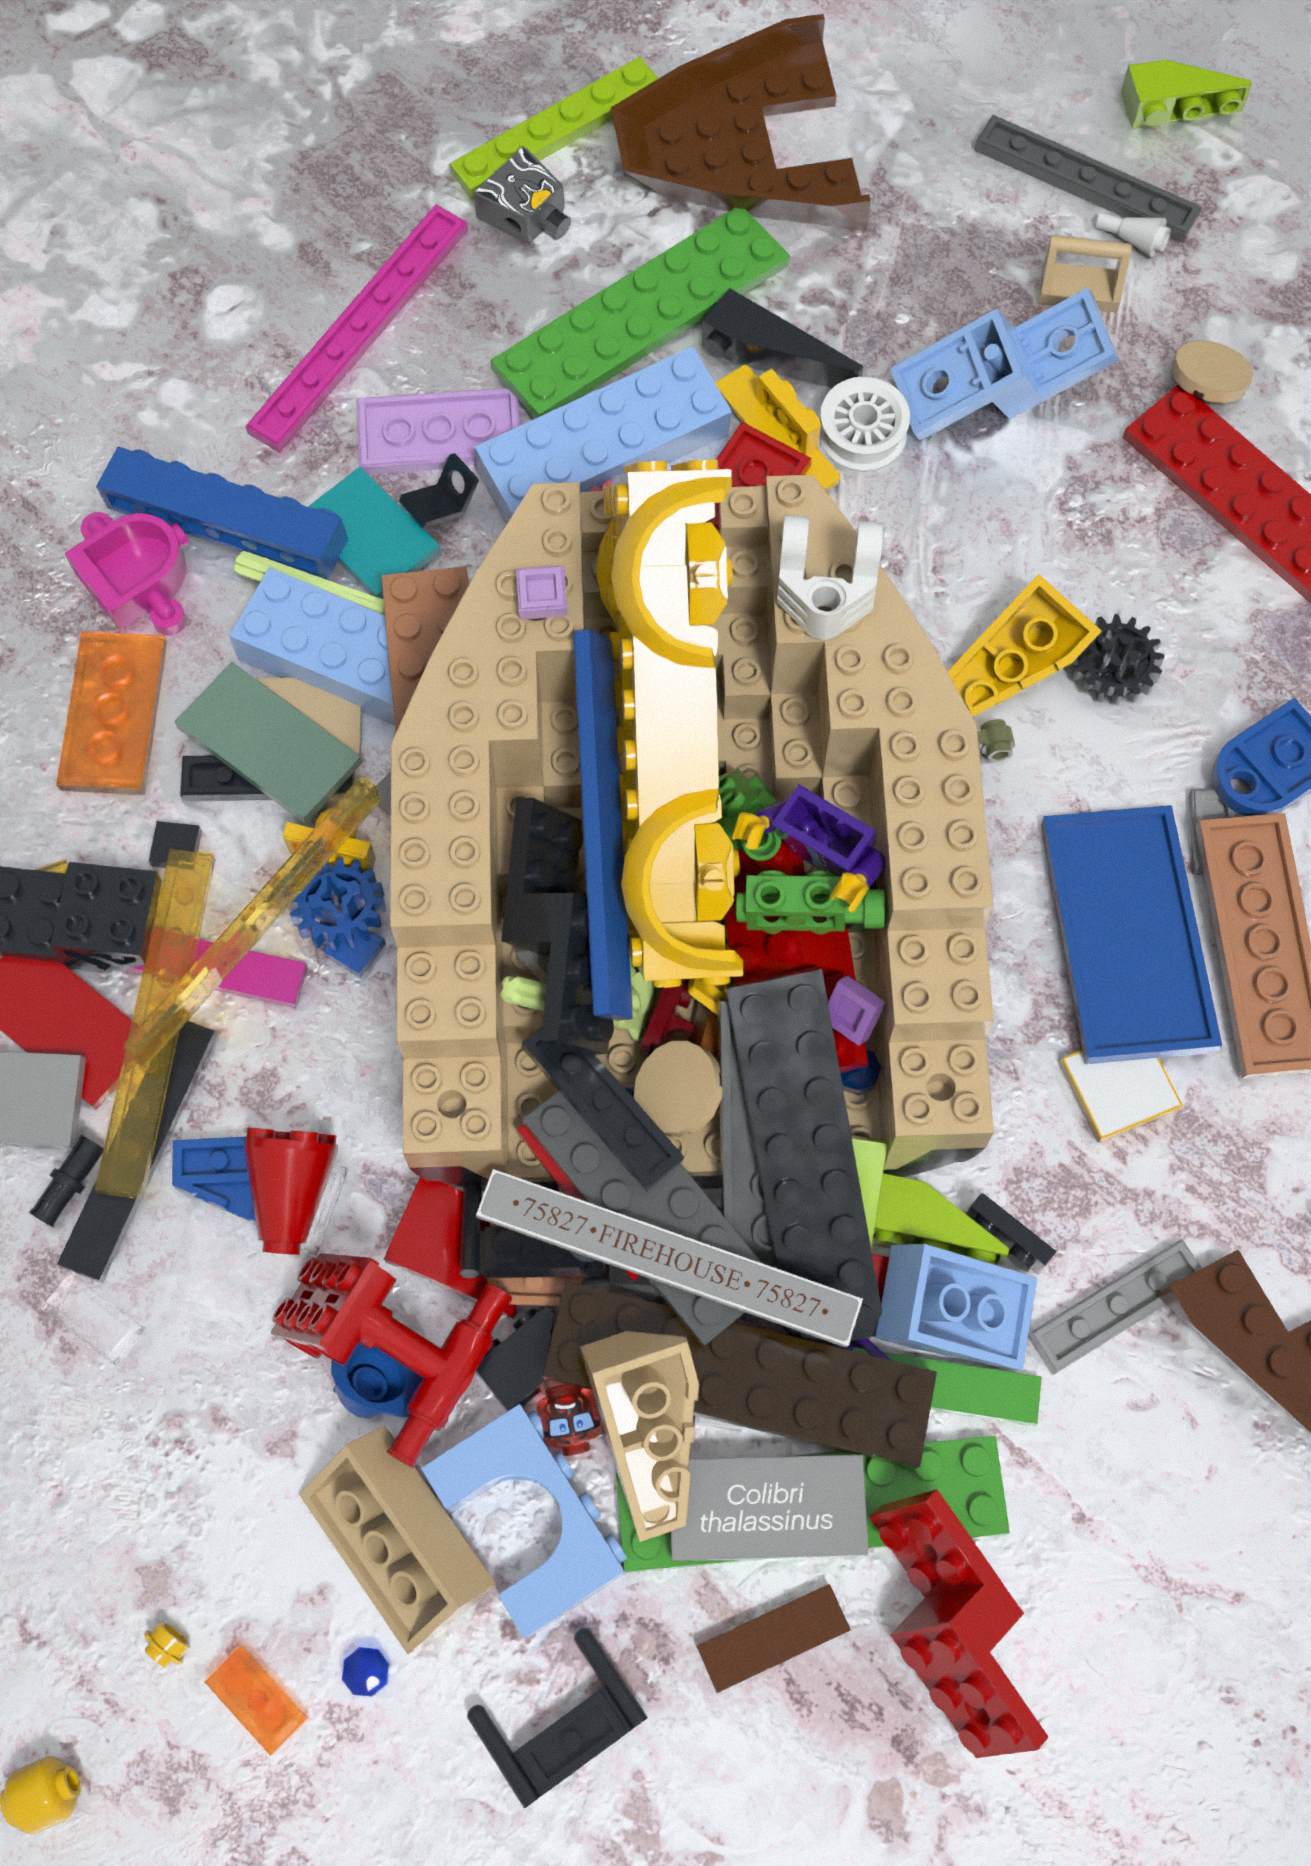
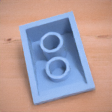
(956, 1306)

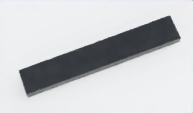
(108, 1217)

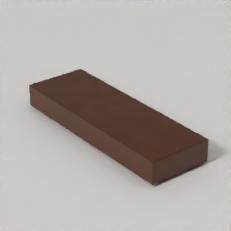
(773, 1638)

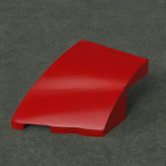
(430, 1240)

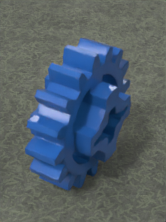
(359, 900)

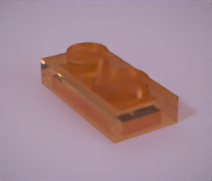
(257, 1700)

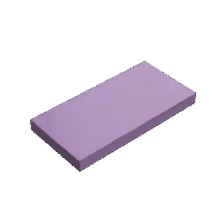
(426, 428)

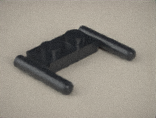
(510, 1254)
(572, 1738)

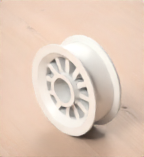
(868, 402)

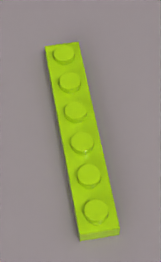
(554, 126)

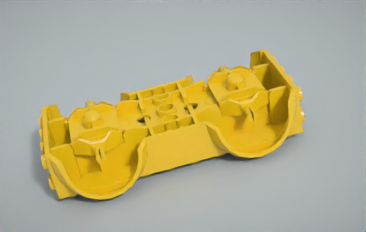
(663, 586)

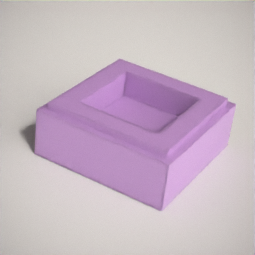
(541, 592)

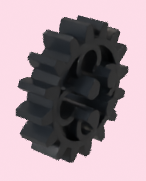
(1141, 669)

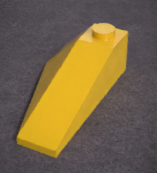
(1021, 647)

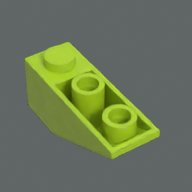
(1177, 92)
(918, 1214)

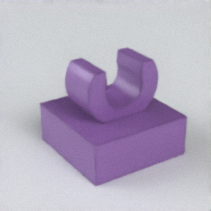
(854, 1010)

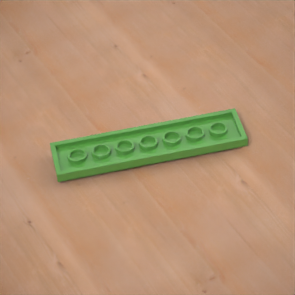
(638, 313)
(961, 1469)

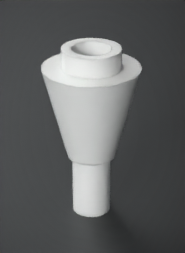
(1142, 232)

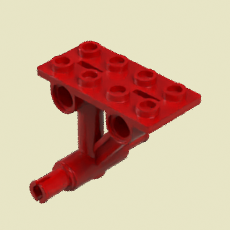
(343, 1307)

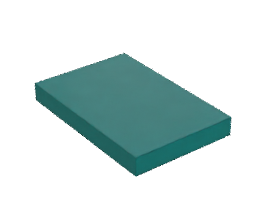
(379, 532)

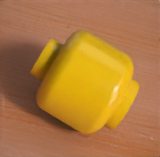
(40, 1795)

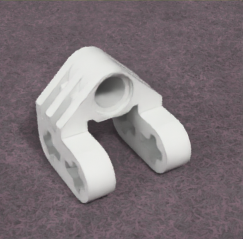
(848, 600)

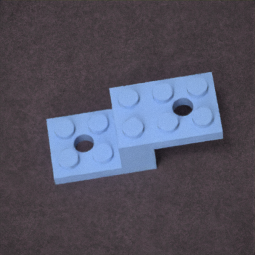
(1004, 363)

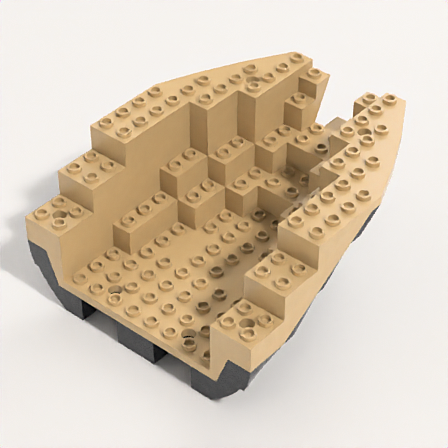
(845, 716)

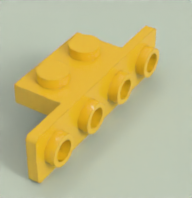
(775, 410)

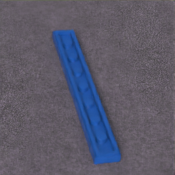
(602, 826)

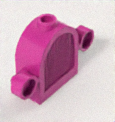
(133, 568)

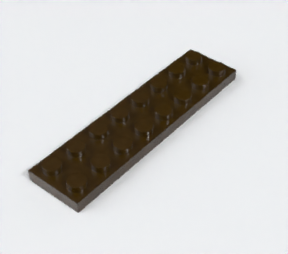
(764, 1378)

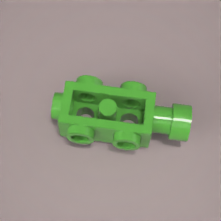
(747, 796)
(801, 898)

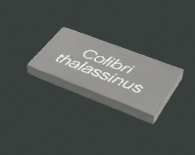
(774, 1509)

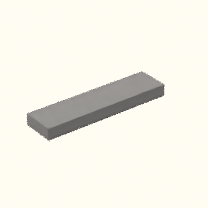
(1111, 1308)

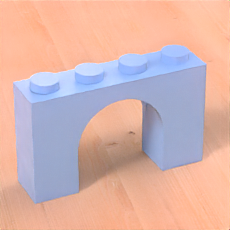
(515, 1451)

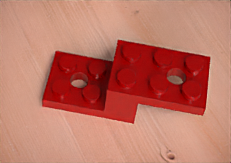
(792, 950)
(957, 1626)

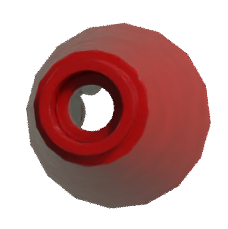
(287, 1183)

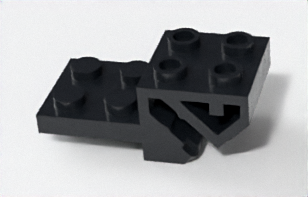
(79, 917)

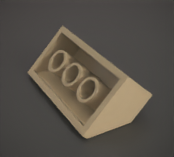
(396, 1539)

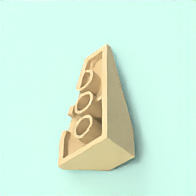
(646, 1406)

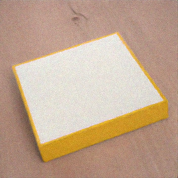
(1120, 1093)

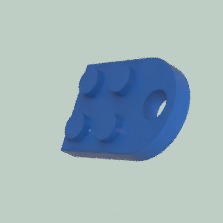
(1271, 759)

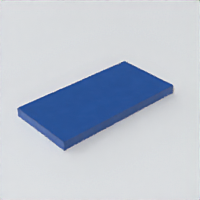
(1130, 935)

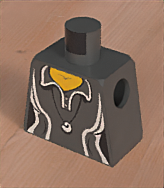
(522, 199)

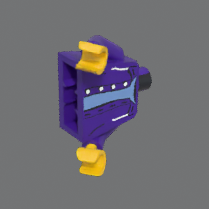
(821, 837)

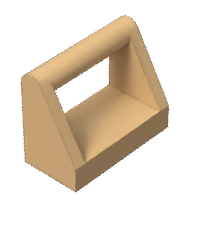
(1064, 280)

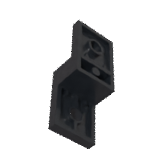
(552, 920)

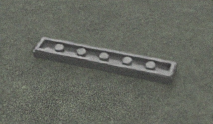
(1085, 176)

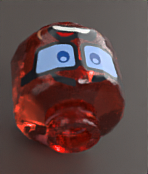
(569, 1418)

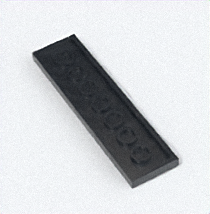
(803, 1137)

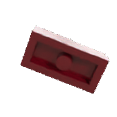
(664, 1018)

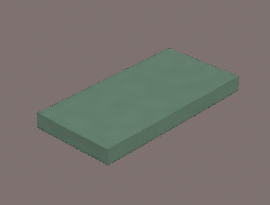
(268, 742)

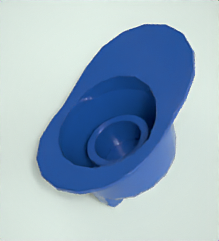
(374, 1384)

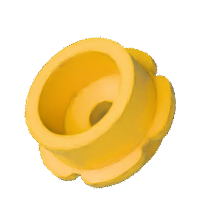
(166, 1645)

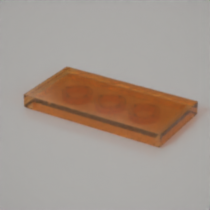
(112, 713)

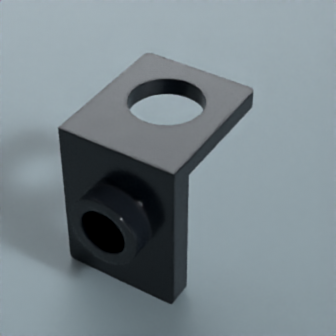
(441, 501)

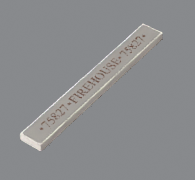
(669, 1258)

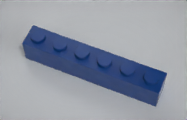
(224, 511)

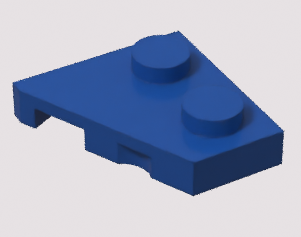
(214, 1173)

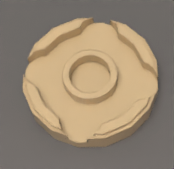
(1212, 370)
(679, 1087)

